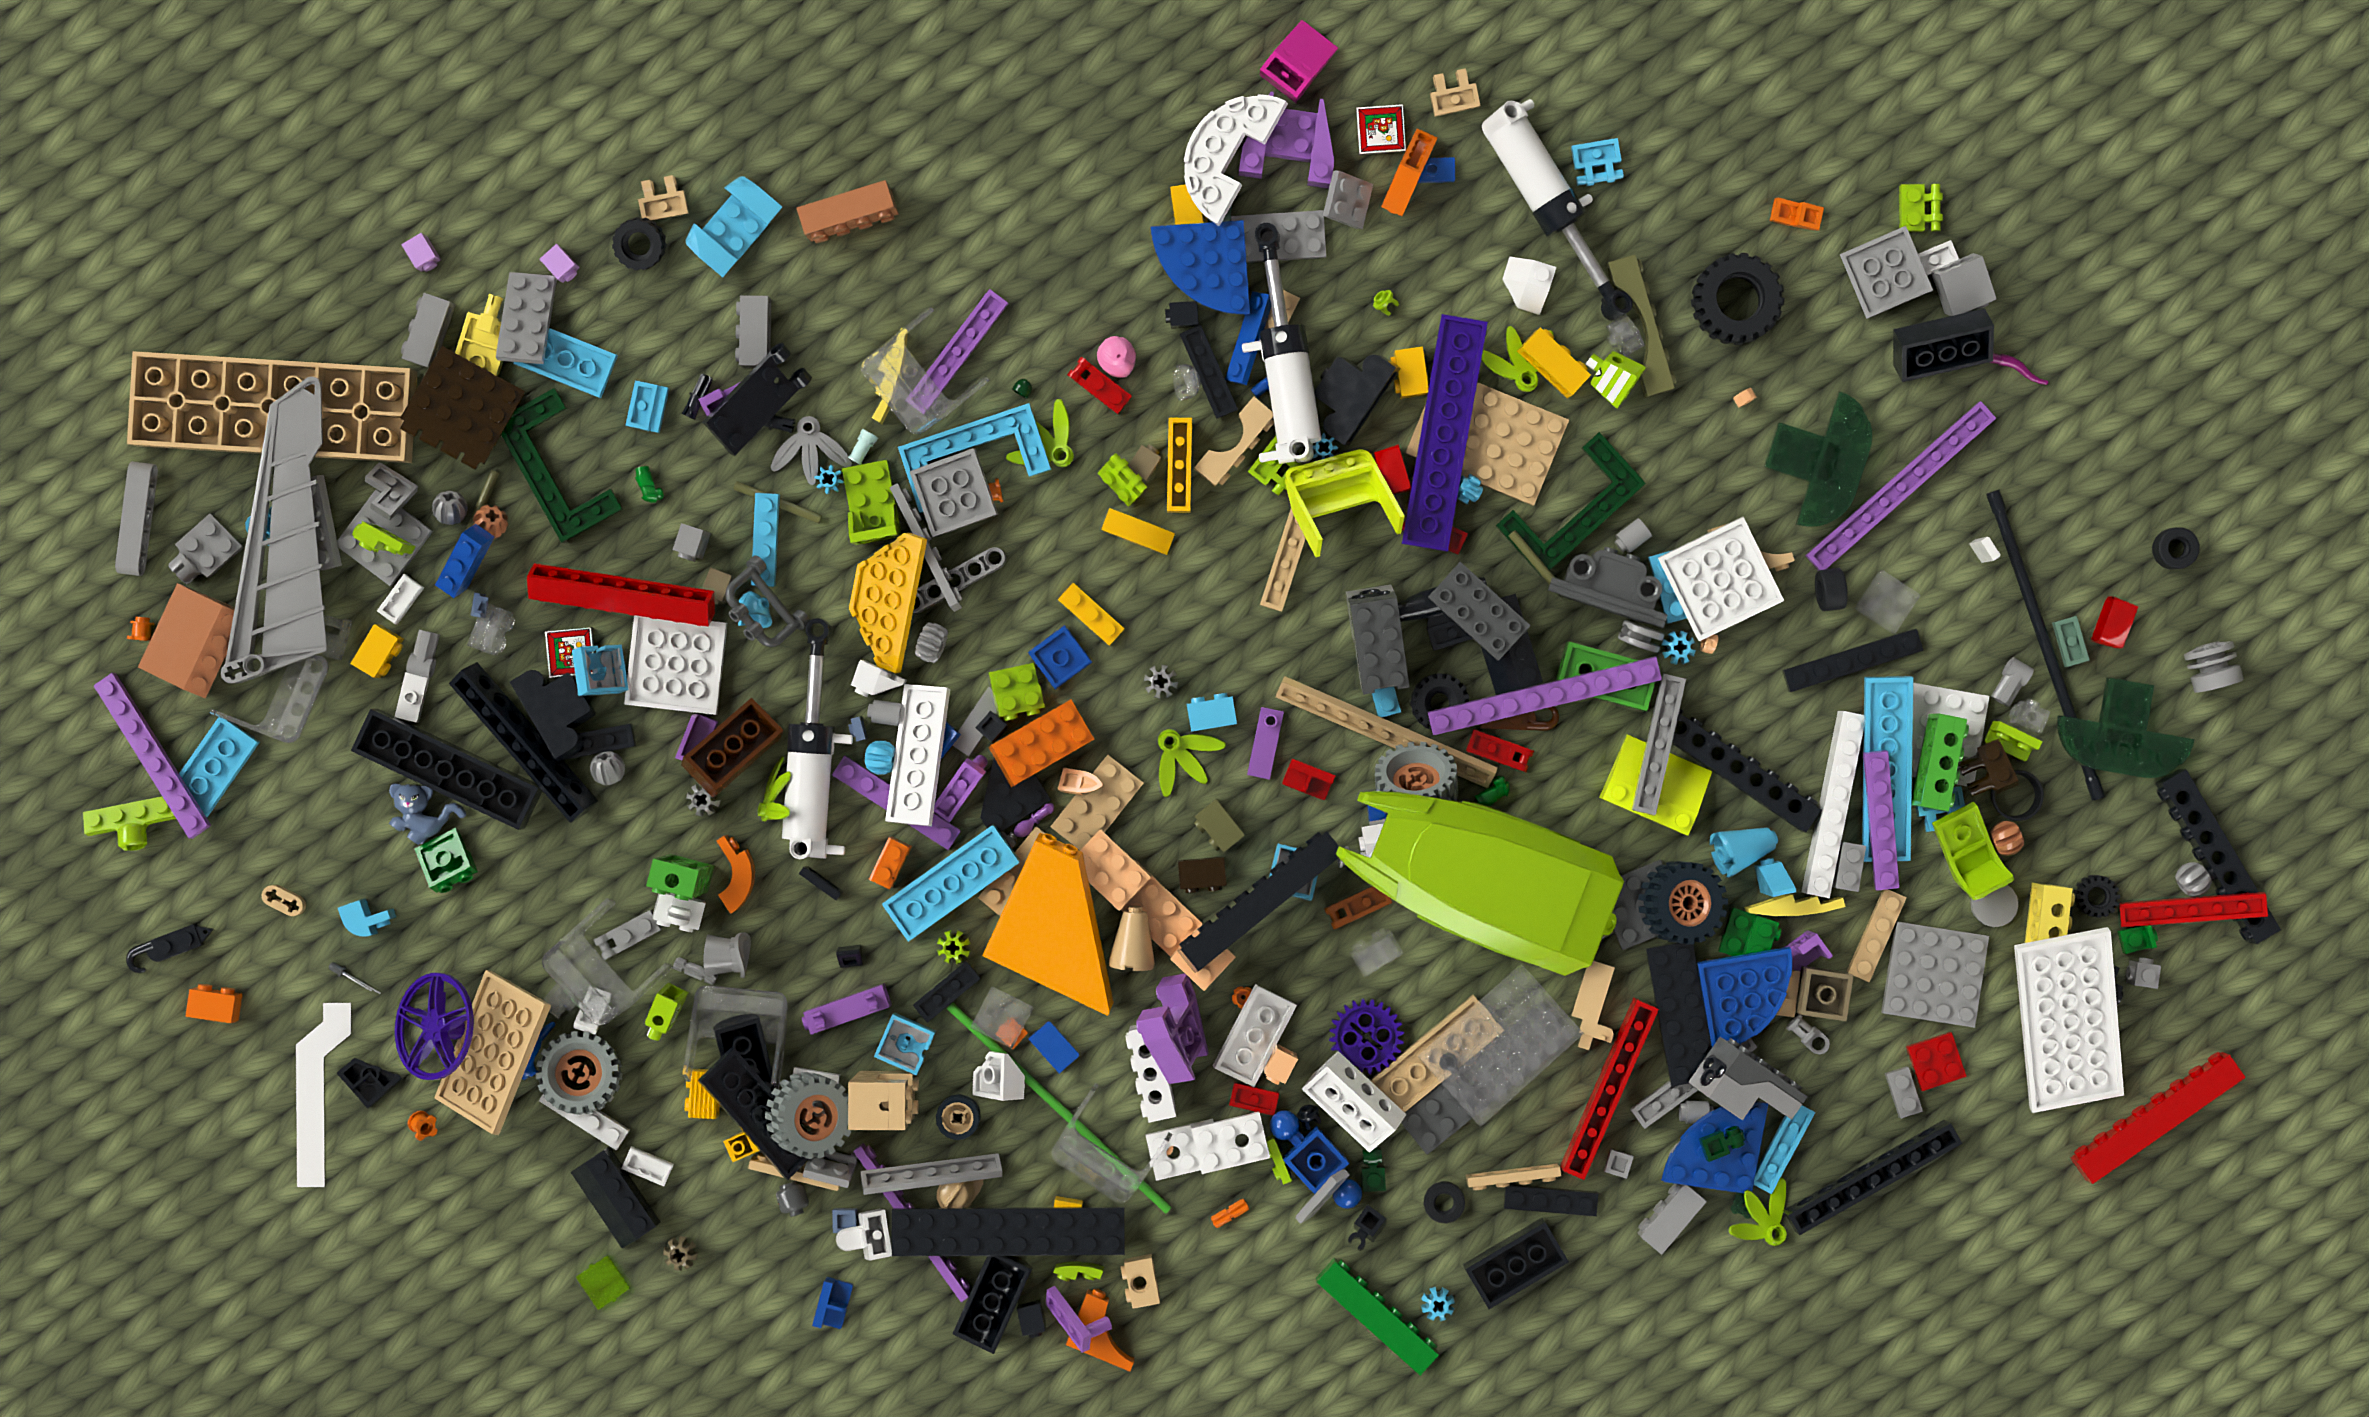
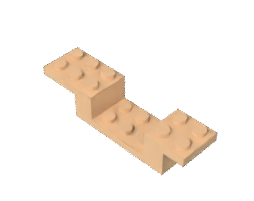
(1128, 883)

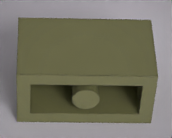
(1219, 825)

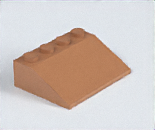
(189, 641)

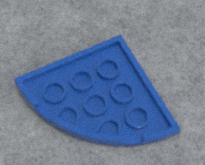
(1206, 262)
(1744, 992)
(1729, 1173)

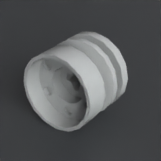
(2213, 666)

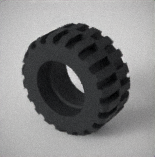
(1763, 281)

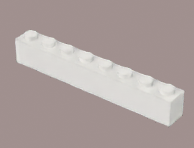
(1834, 804)

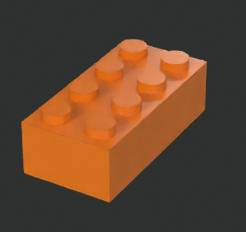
(1041, 743)

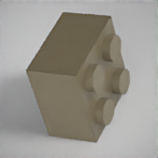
(1824, 993)

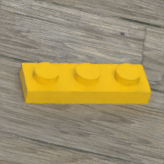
(1091, 614)

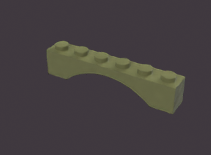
(1627, 277)

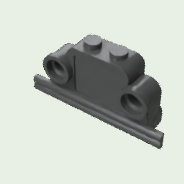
(1612, 585)

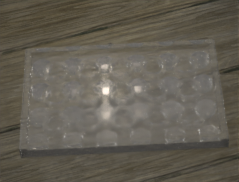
(1500, 1045)

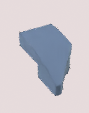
(479, 605)

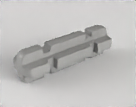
(693, 970)

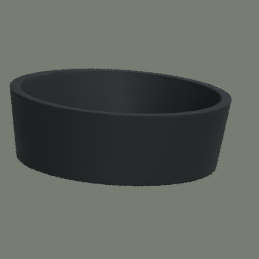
(2038, 799)

